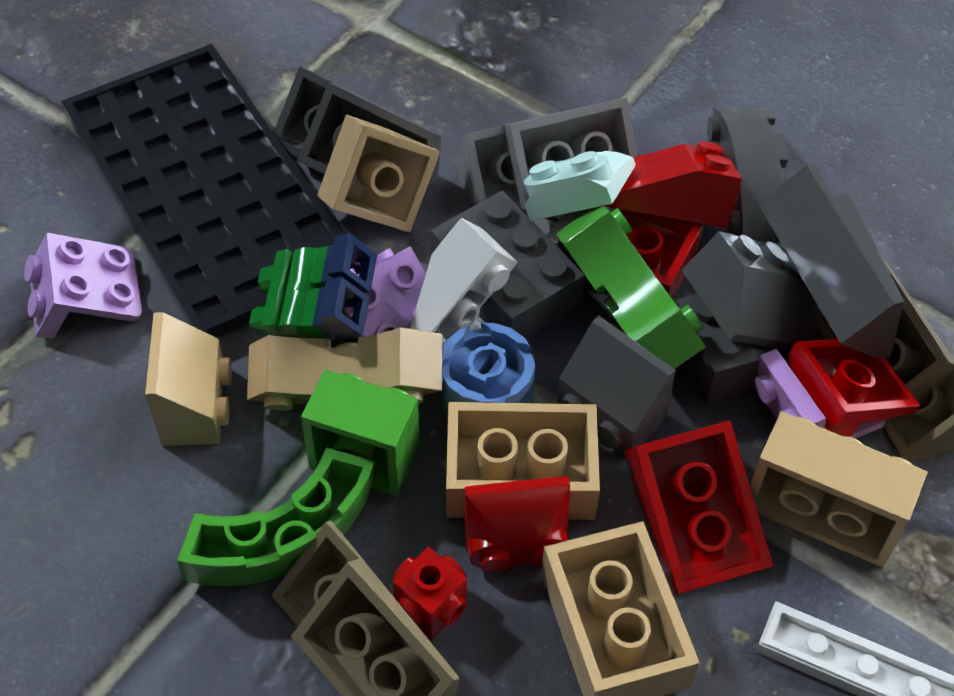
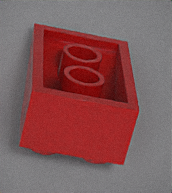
(683, 185)
(699, 506)

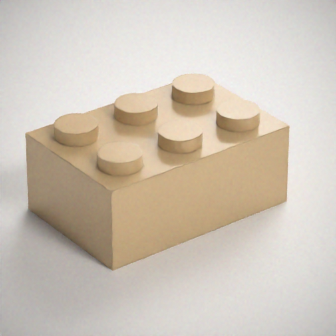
(523, 443)
(835, 488)
(618, 615)

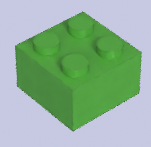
(365, 423)

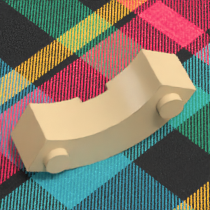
(289, 368)

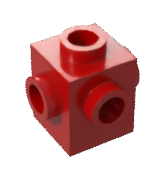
(431, 591)

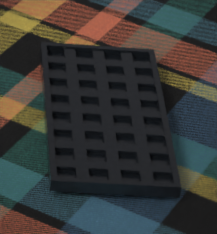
(200, 182)

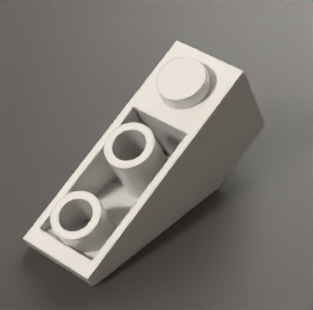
(460, 280)

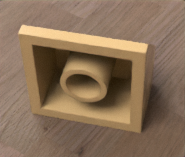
(377, 174)
(186, 383)

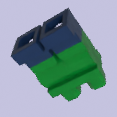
(312, 288)

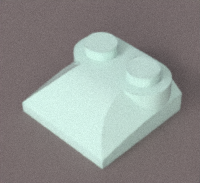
(576, 183)

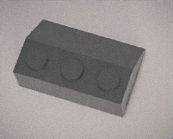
(753, 291)

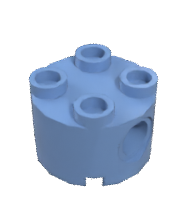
(486, 367)

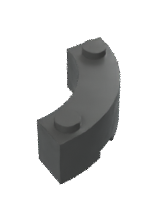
(757, 157)

